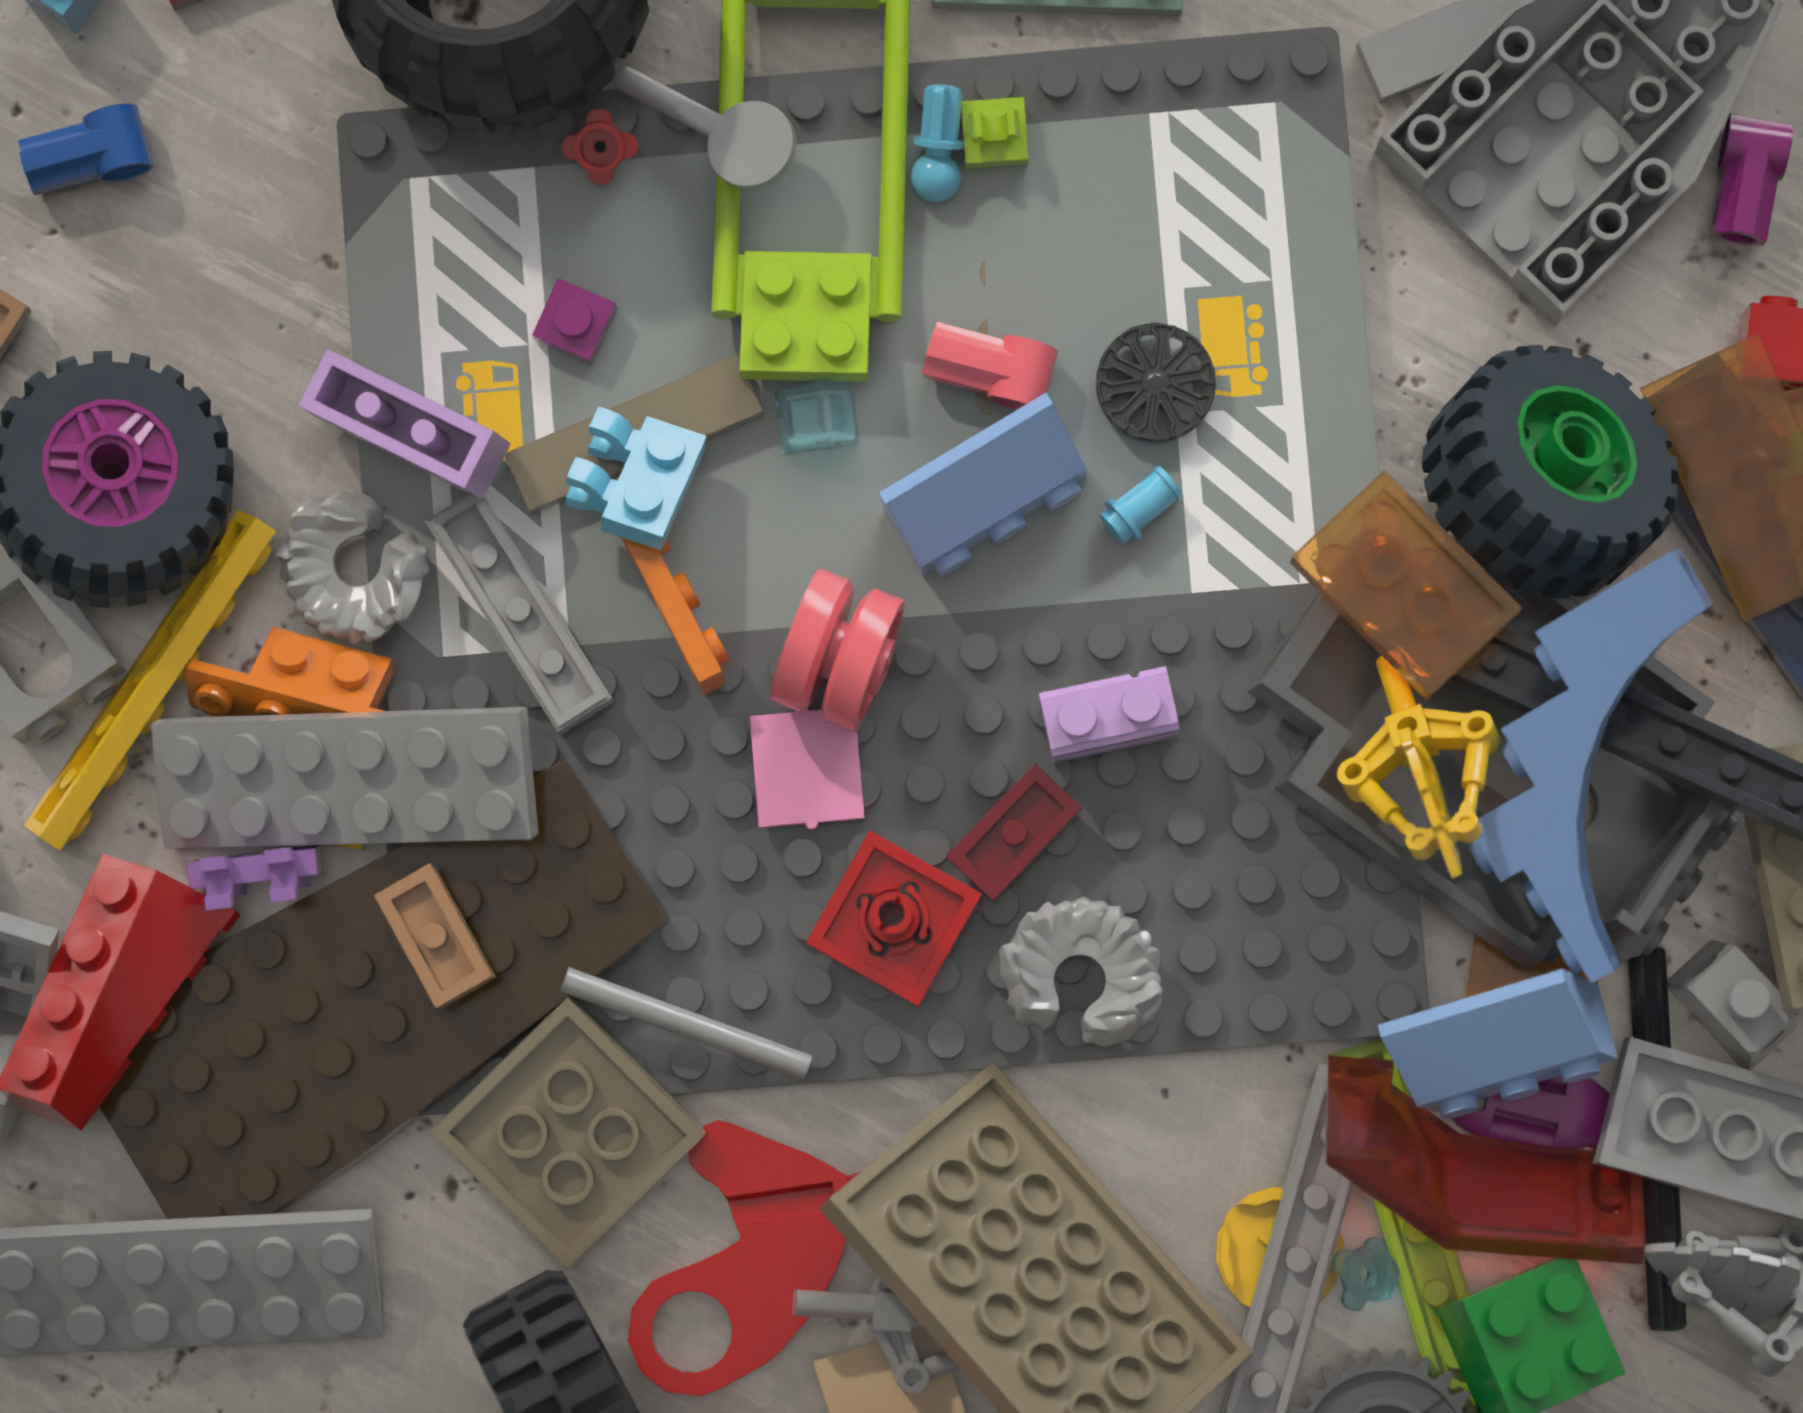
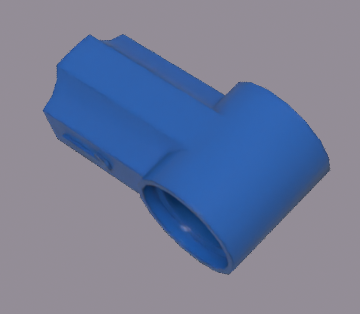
(103, 147)

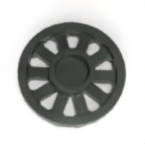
(1155, 383)

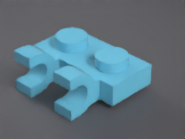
(652, 484)

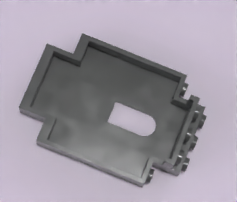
(1643, 827)

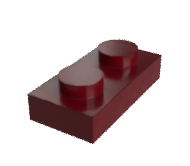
(1014, 832)

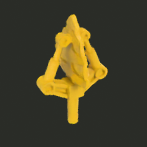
(1411, 739)

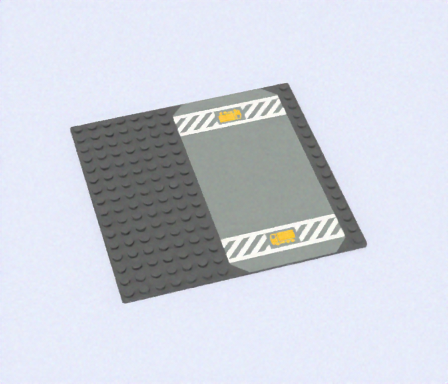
(1156, 189)

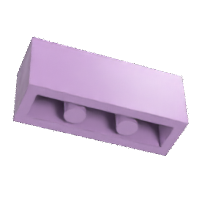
(404, 424)

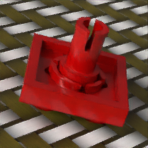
(893, 918)

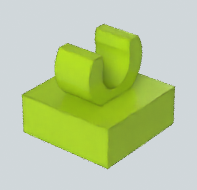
(994, 132)

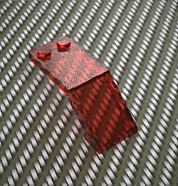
(1476, 1188)

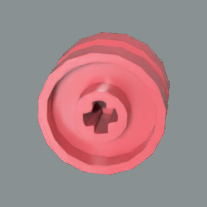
(829, 647)

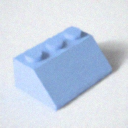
(985, 487)
(1501, 1042)

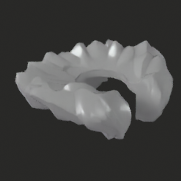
(311, 576)
(1091, 930)

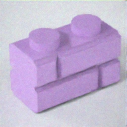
(1109, 715)

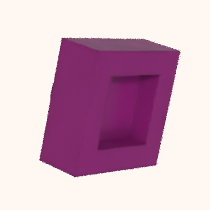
(574, 321)

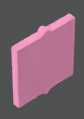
(805, 770)

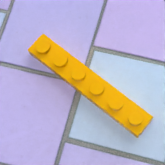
(137, 700)

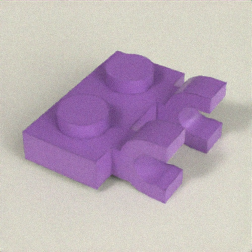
(227, 875)

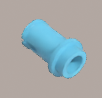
(1140, 505)

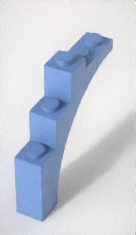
(1544, 828)

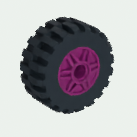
(122, 426)

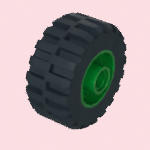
(1550, 471)

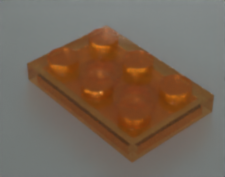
(1405, 585)

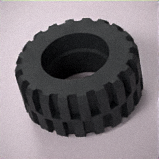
(545, 1351)

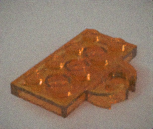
(1740, 468)

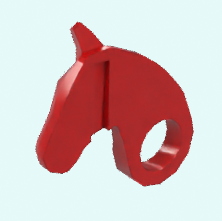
(780, 1249)

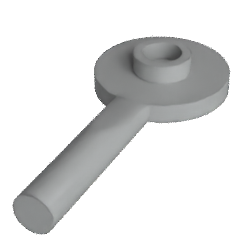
(746, 144)

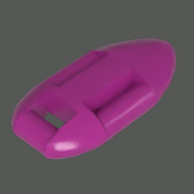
(1553, 1117)

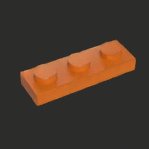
(675, 601)

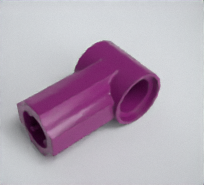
(1752, 162)

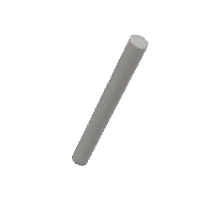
(686, 1023)

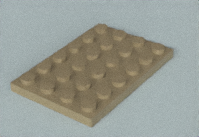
(1031, 1265)

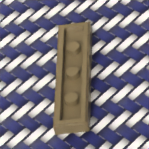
(700, 402)

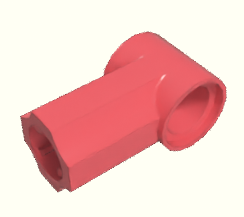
(1005, 369)

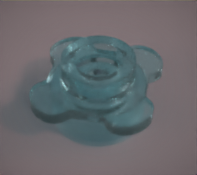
(1380, 1278)

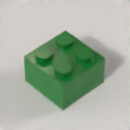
(1531, 1339)

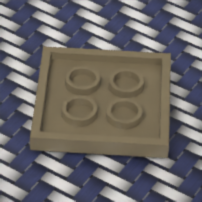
(568, 1132)

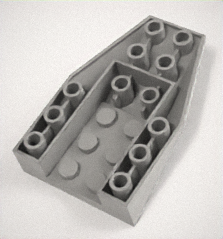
(1575, 131)

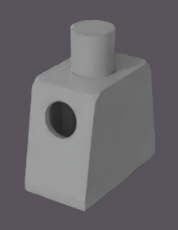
(1733, 1002)

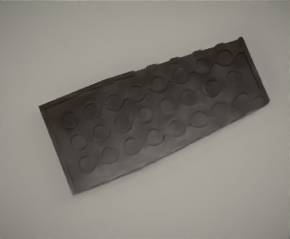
(319, 1036)

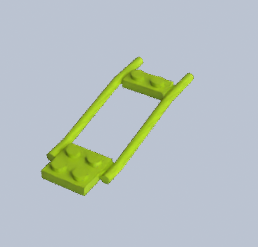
(813, 310)

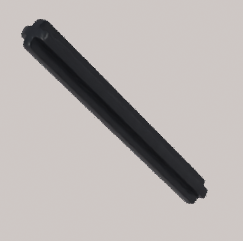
(1660, 1200)

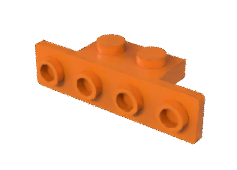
(292, 677)

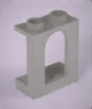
(92, 662)

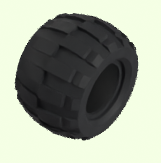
(492, 73)

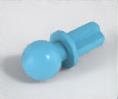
(936, 173)

